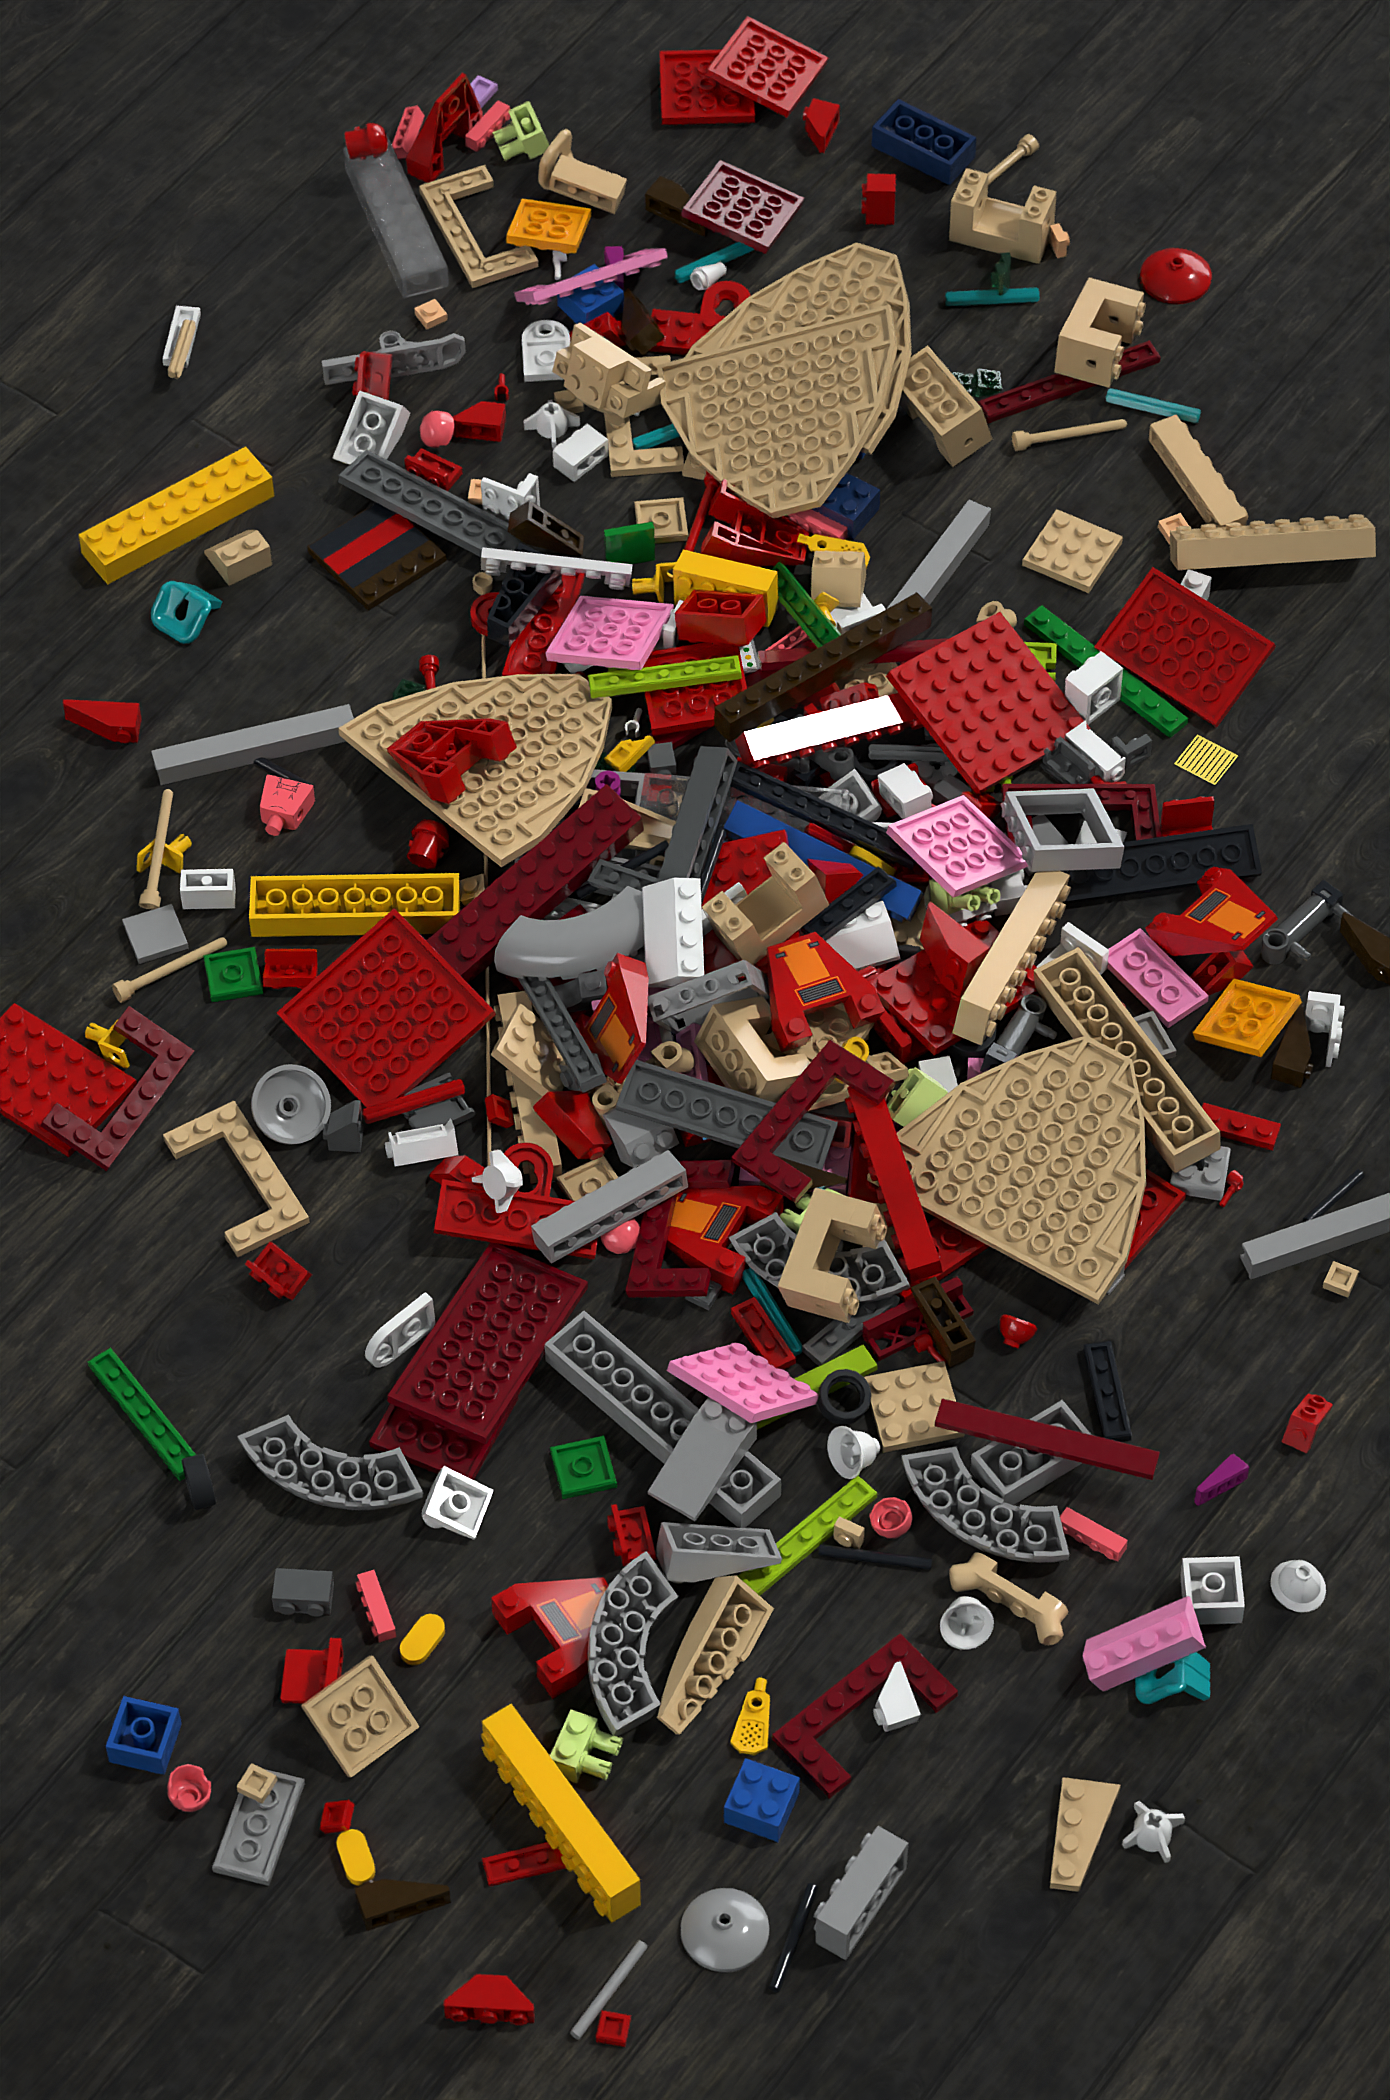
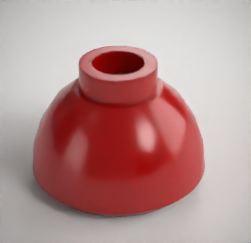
(1016, 1330)

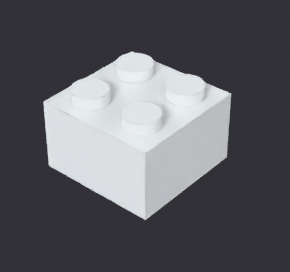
(1094, 686)
(1214, 1588)

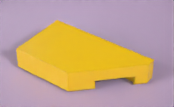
(628, 753)

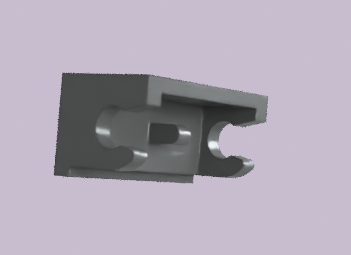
(1067, 764)

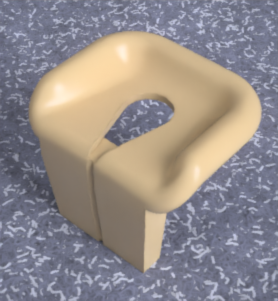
(560, 144)

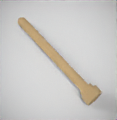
(1026, 146)
(1023, 440)
(150, 898)
(124, 989)

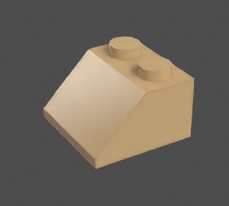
(240, 556)
(840, 576)

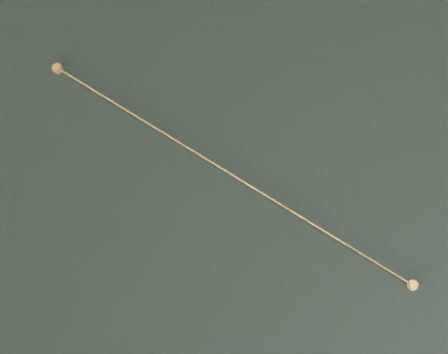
(482, 585)

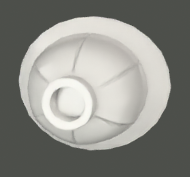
(851, 1451)
(1298, 1586)
(966, 1623)

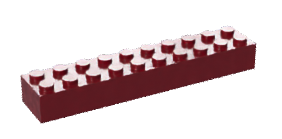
(538, 881)

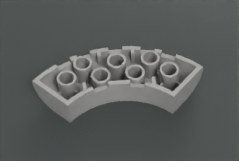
(573, 944)
(870, 1271)
(329, 1475)
(981, 1516)
(619, 1644)

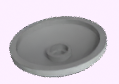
(305, 1094)
(724, 1945)

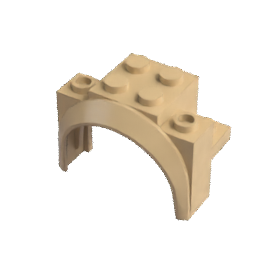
(595, 368)

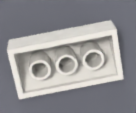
(673, 931)
(867, 939)

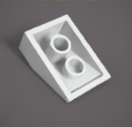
(372, 426)

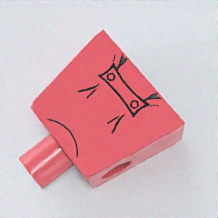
(284, 803)

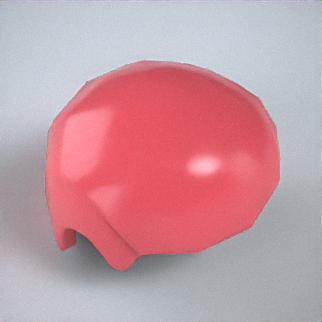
(437, 429)
(622, 1238)
(891, 1517)
(188, 1788)

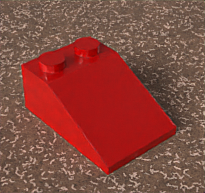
(951, 950)

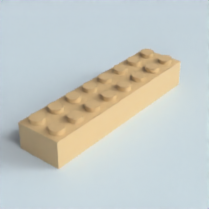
(1272, 543)
(1011, 955)

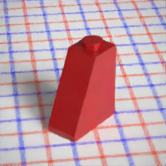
(574, 1122)

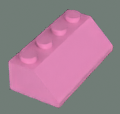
(1143, 1644)

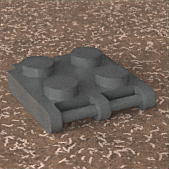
(441, 1111)

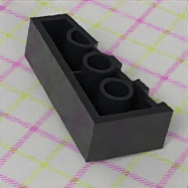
(520, 600)

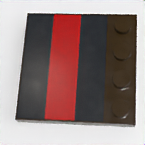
(376, 554)

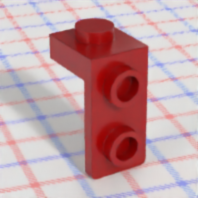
(607, 326)
(1305, 1422)

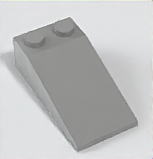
(703, 1459)
(709, 1551)

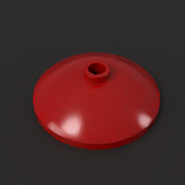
(1175, 276)

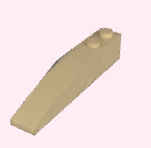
(713, 1646)

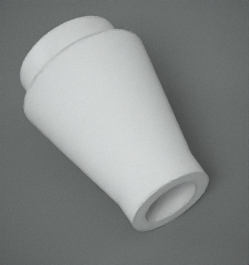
(707, 275)

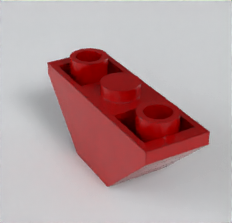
(489, 2000)

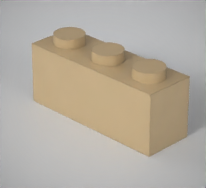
(587, 184)

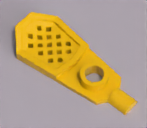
(833, 544)
(753, 1717)

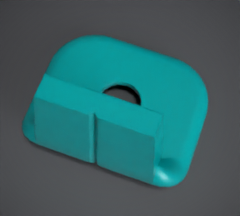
(168, 600)
(1189, 1675)

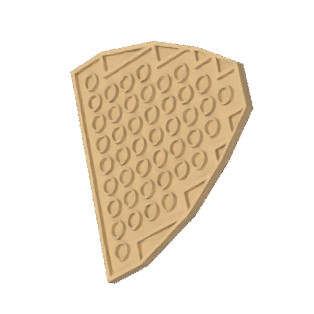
(821, 291)
(785, 408)
(511, 800)
(1039, 1161)

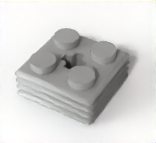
(1205, 1183)

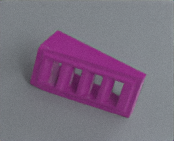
(613, 255)
(1226, 1476)

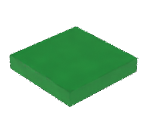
(630, 543)
(233, 974)
(583, 1467)

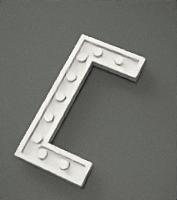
(616, 574)

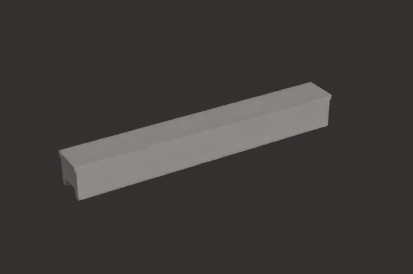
(947, 553)
(248, 744)
(1317, 1236)

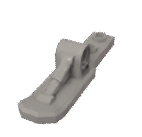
(406, 357)

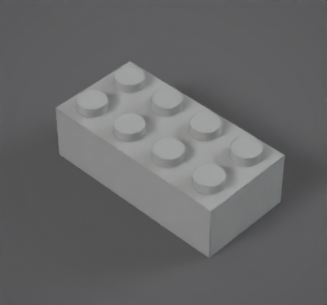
(1019, 1472)
(860, 1892)

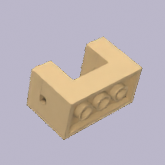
(999, 224)
(1094, 331)
(943, 407)
(770, 910)
(737, 1054)
(806, 1278)

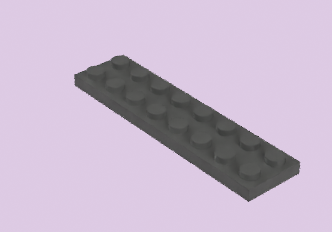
(427, 504)
(717, 1112)

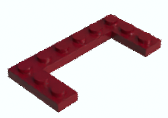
(1135, 797)
(107, 1145)
(757, 1150)
(646, 1275)
(799, 1735)

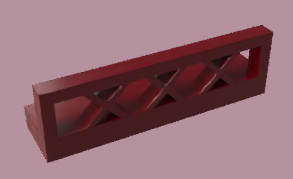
(907, 1315)

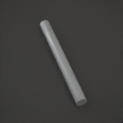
(608, 1990)

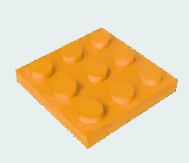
(548, 226)
(1247, 1017)

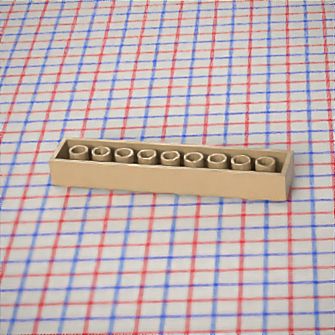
(1091, 1009)

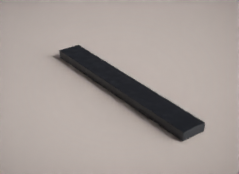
(819, 813)

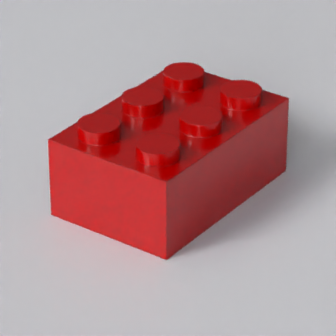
(720, 617)

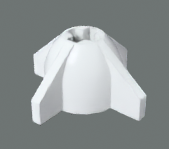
(551, 421)
(500, 1180)
(1153, 1830)

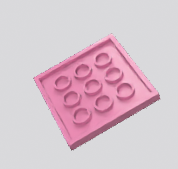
(609, 632)
(957, 846)
(743, 1382)

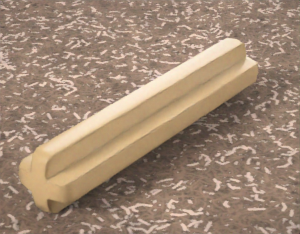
(181, 349)

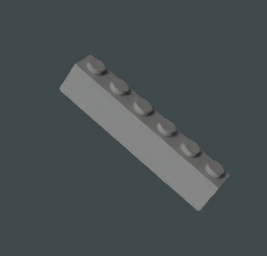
(609, 1206)

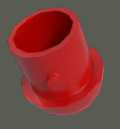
(366, 142)
(428, 843)

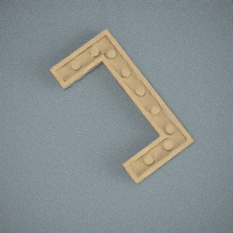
(477, 269)
(622, 457)
(285, 1209)

